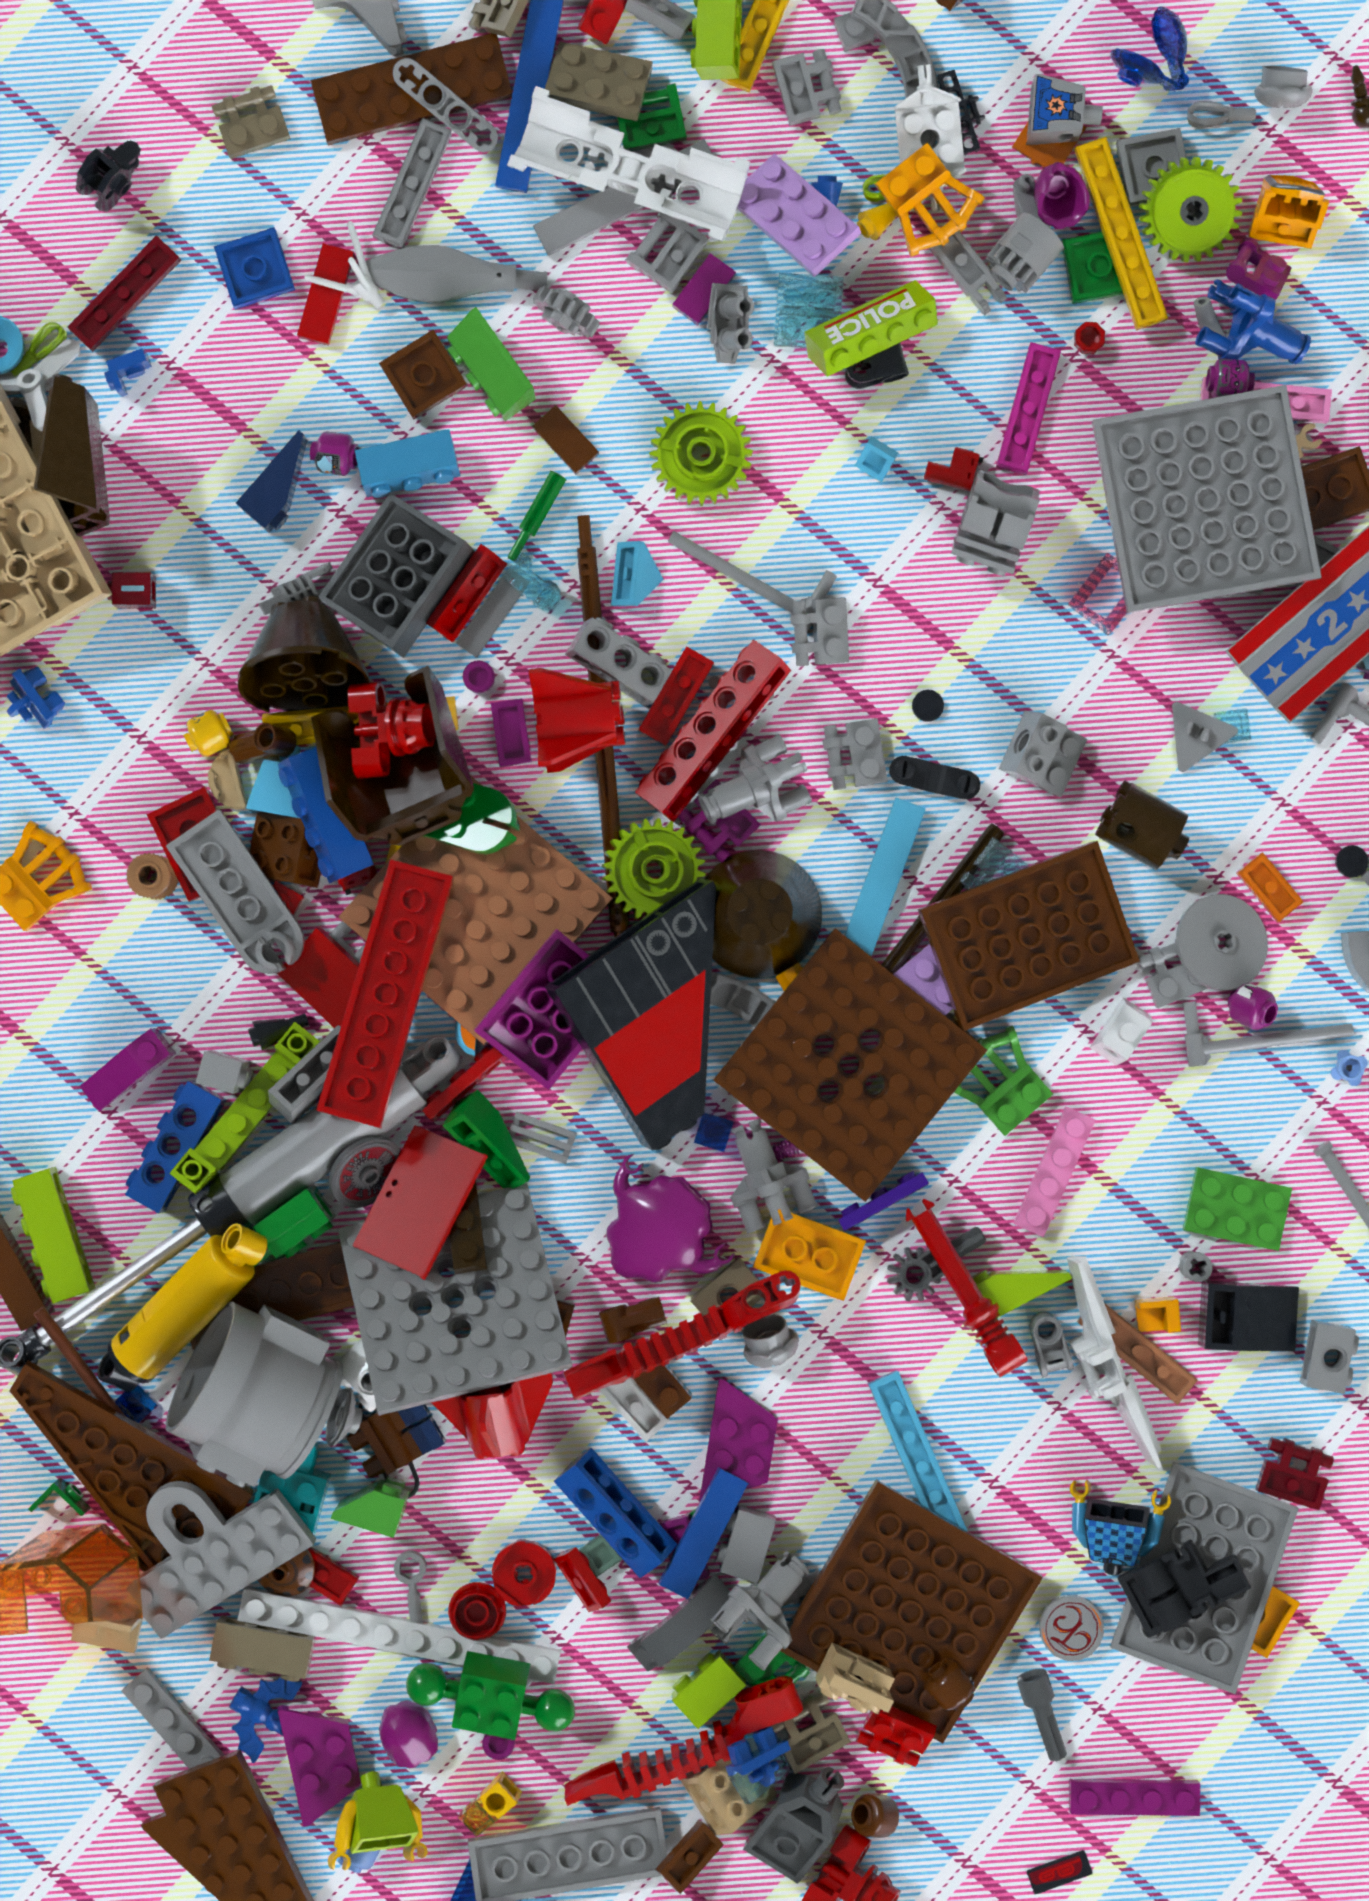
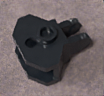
(108, 173)

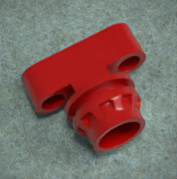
(396, 725)
(844, 1879)

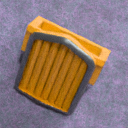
(1288, 211)

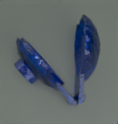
(1172, 44)

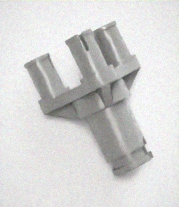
(758, 784)
(767, 1180)
(763, 1608)

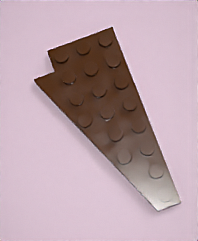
(119, 1458)
(225, 1833)

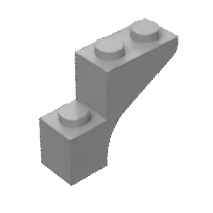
(377, 17)

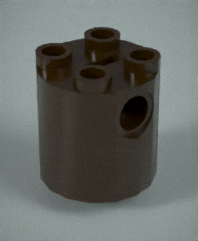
(1143, 826)

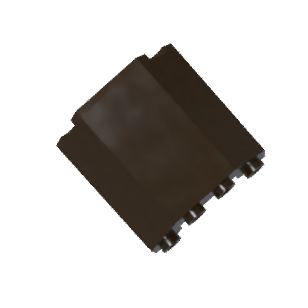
(70, 453)
(421, 788)

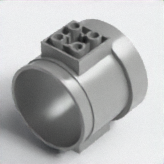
(254, 1394)

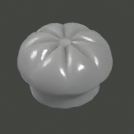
(1283, 87)
(769, 1341)

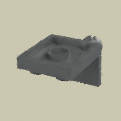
(799, 1824)

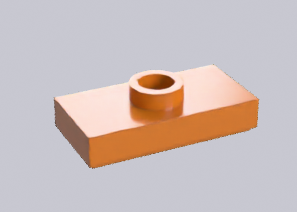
(1270, 887)

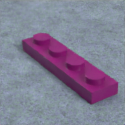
(1134, 1797)

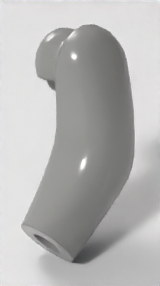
(1024, 196)
(1206, 315)

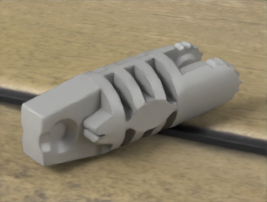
(296, 589)

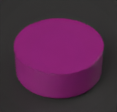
(478, 677)
(497, 1747)

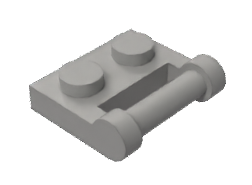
(676, 255)

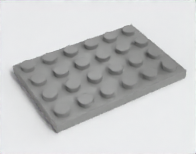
(1220, 1522)

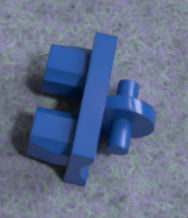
(42, 708)
(758, 1761)

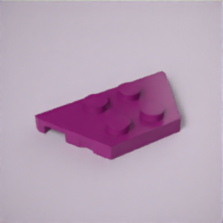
(739, 1437)
(319, 1760)

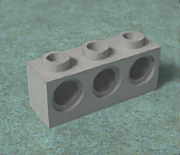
(603, 663)

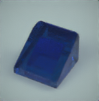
(136, 1404)

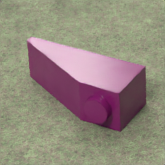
(127, 1068)

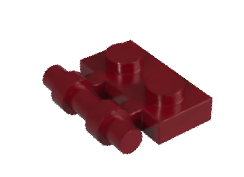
(1292, 1483)

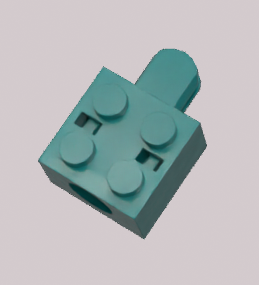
(302, 1489)

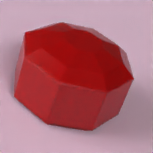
(1089, 338)

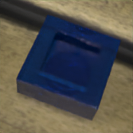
(713, 1132)

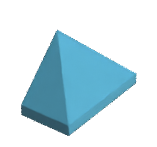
(633, 574)

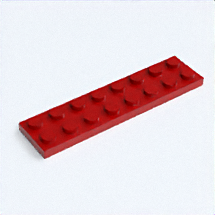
(385, 994)

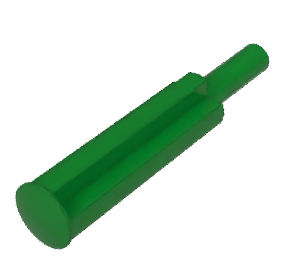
(537, 511)

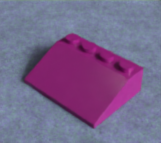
(526, 1020)

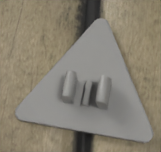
(1197, 735)

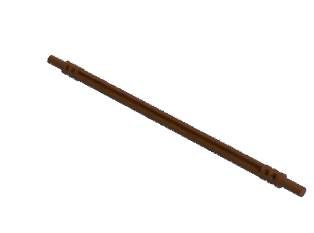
(604, 758)

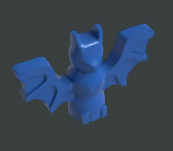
(256, 1709)

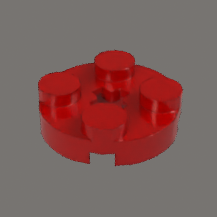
(527, 1591)

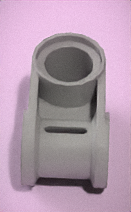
(1050, 1350)

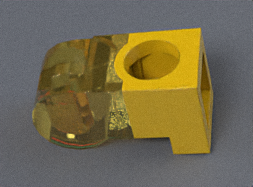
(490, 1804)

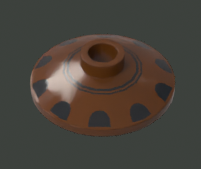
(296, 1578)

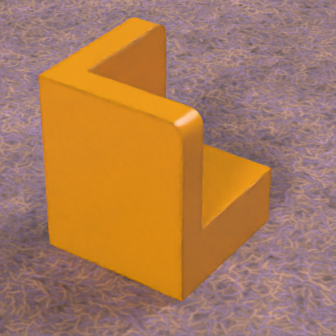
(1158, 1314)

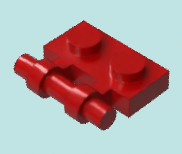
(901, 1728)

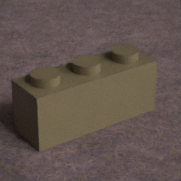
(261, 1649)

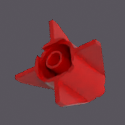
(574, 717)
(499, 1417)

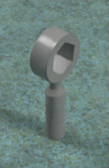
(413, 1595)

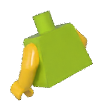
(378, 1820)

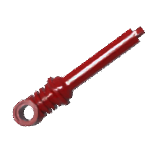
(980, 1313)

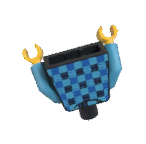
(1115, 1530)

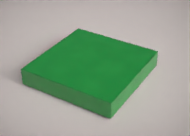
(1090, 268)

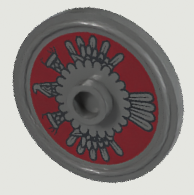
(362, 1171)

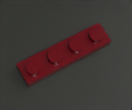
(124, 293)

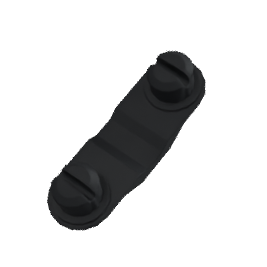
(934, 777)

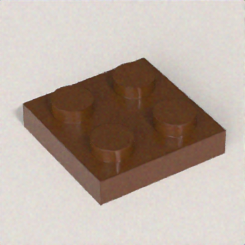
(423, 374)

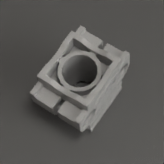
(995, 523)

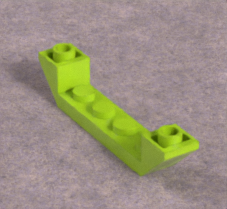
(244, 1115)

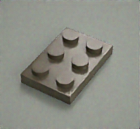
(599, 80)

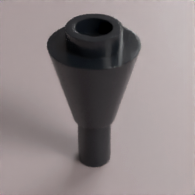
(270, 1031)

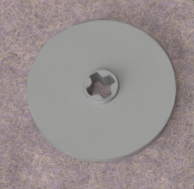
(1198, 942)

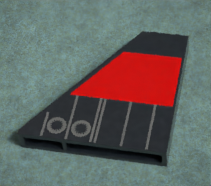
(646, 1014)

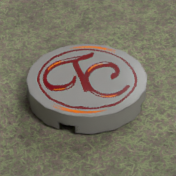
(1071, 1627)

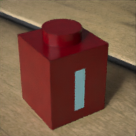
(133, 590)

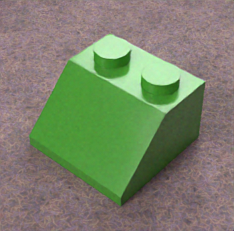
(375, 1507)

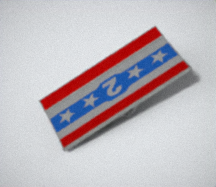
(1311, 634)

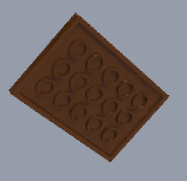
(1028, 935)

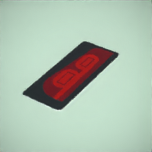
(1059, 1872)

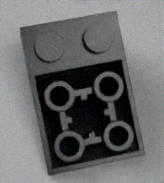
(1247, 1316)

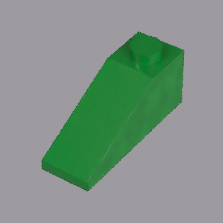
(481, 1128)

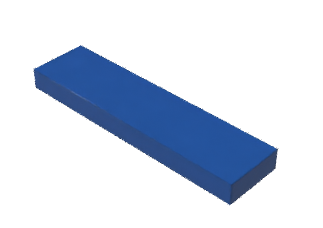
(703, 1533)

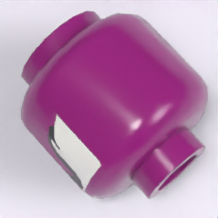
(1252, 1006)

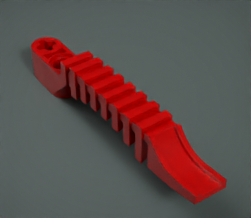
(757, 1709)

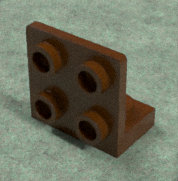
(283, 850)

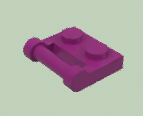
(1268, 274)

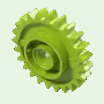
(694, 430)
(633, 854)

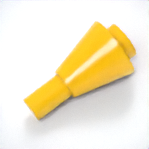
(875, 221)

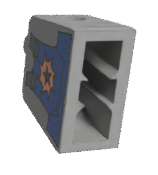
(1058, 111)

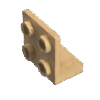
(116, 1635)
(719, 1799)

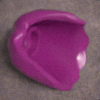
(1061, 196)
(408, 1734)

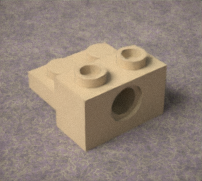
(838, 1679)

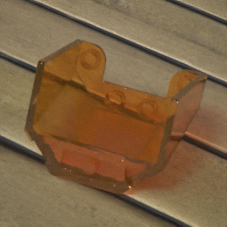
(84, 1564)

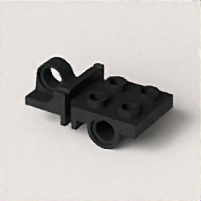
(1176, 1587)

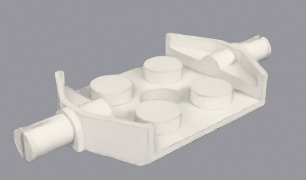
(934, 111)

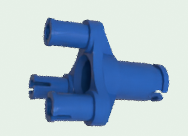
(1252, 327)

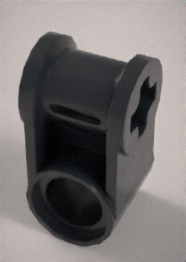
(880, 368)

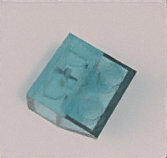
(803, 304)

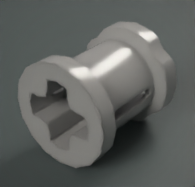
(1205, 1266)

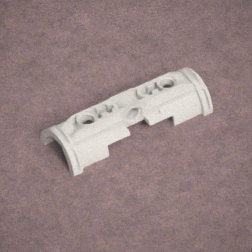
(559, 125)

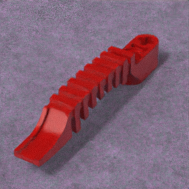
(688, 1337)

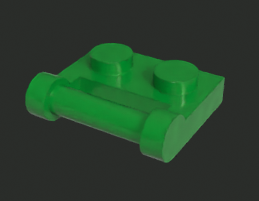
(656, 126)

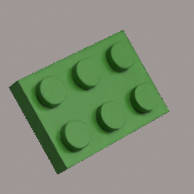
(1237, 1208)

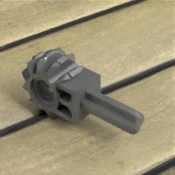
(930, 1269)

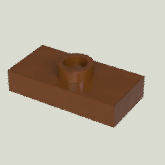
(689, 1856)

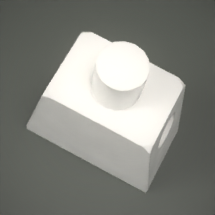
(1122, 1032)

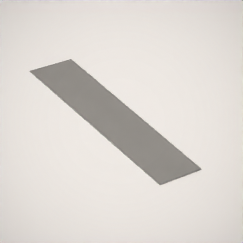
(488, 618)

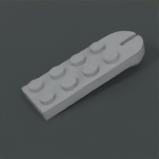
(238, 894)

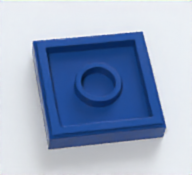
(254, 268)

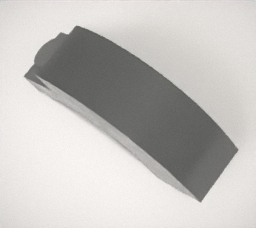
(681, 1626)

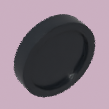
(927, 705)
(1351, 861)

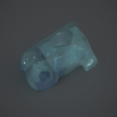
(540, 592)

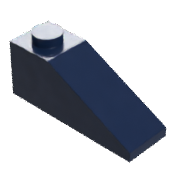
(273, 490)

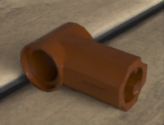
(262, 743)
(624, 1321)

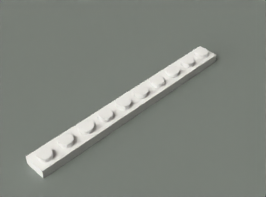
(388, 1632)

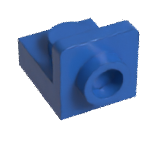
(129, 365)

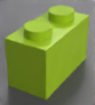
(707, 1688)

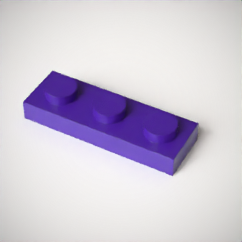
(882, 1199)

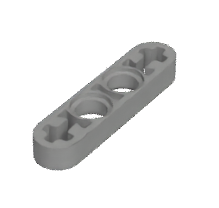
(443, 107)

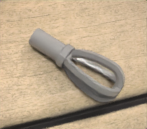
(1230, 114)

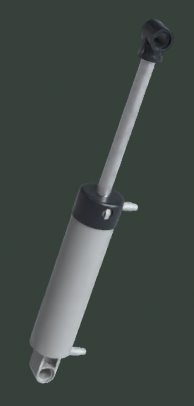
(255, 1188)

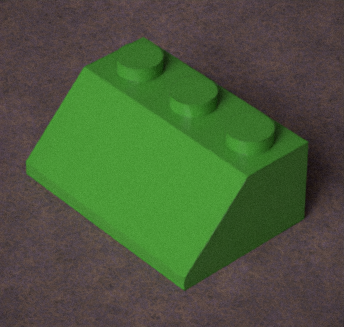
(490, 366)

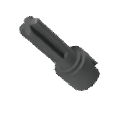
(1038, 1695)

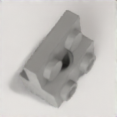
(1043, 753)

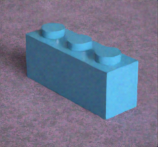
(407, 464)

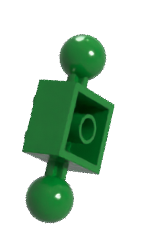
(490, 1696)

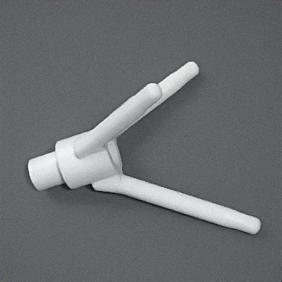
(363, 285)

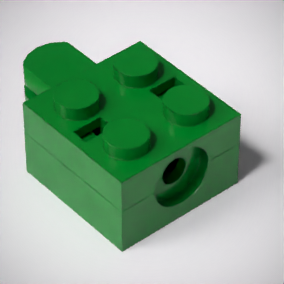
(293, 1222)

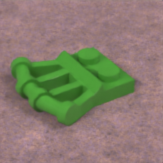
(1016, 1095)

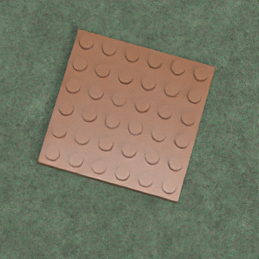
(494, 916)

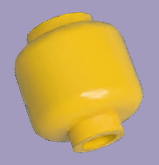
(208, 733)

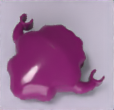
(659, 1228)

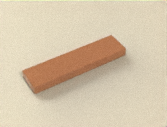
(1149, 1359)

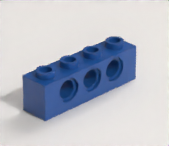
(207, 1108)
(615, 1513)

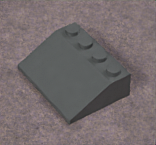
(396, 574)

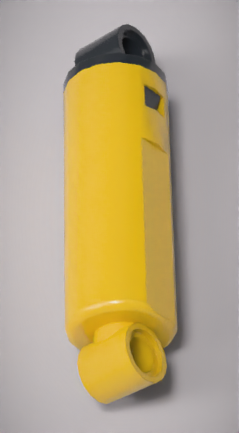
(182, 1307)

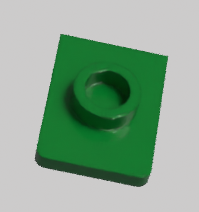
(68, 1492)

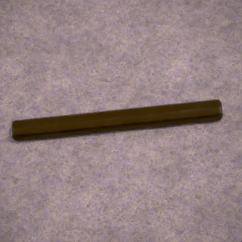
(951, 886)

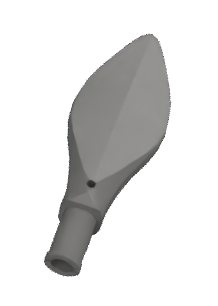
(446, 274)

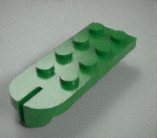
(472, 832)

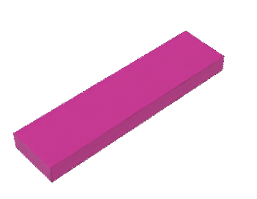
(1028, 408)

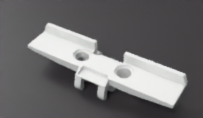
(1098, 1347)

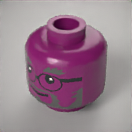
(1229, 377)

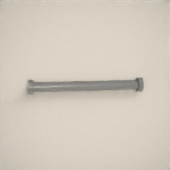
(1343, 1179)

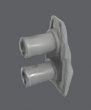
(729, 321)

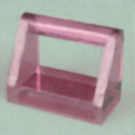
(1106, 624)

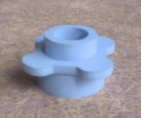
(1358, 1066)

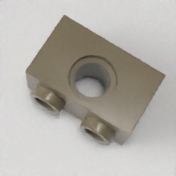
(734, 1275)

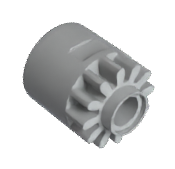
(1023, 253)

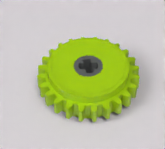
(1210, 198)

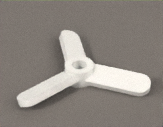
(32, 381)

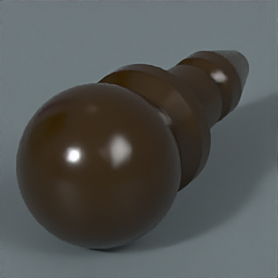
(1361, 111)

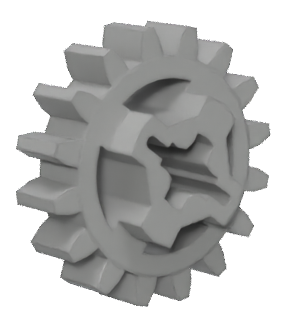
(566, 312)

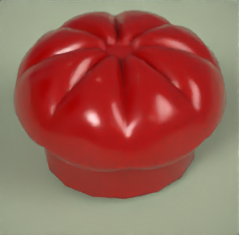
(477, 1611)

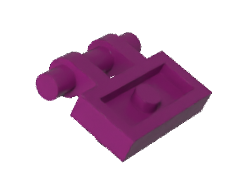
(735, 827)

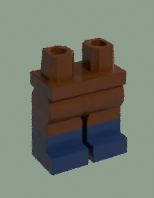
(391, 1444)

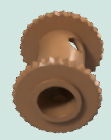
(138, 875)

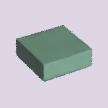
(600, 1555)

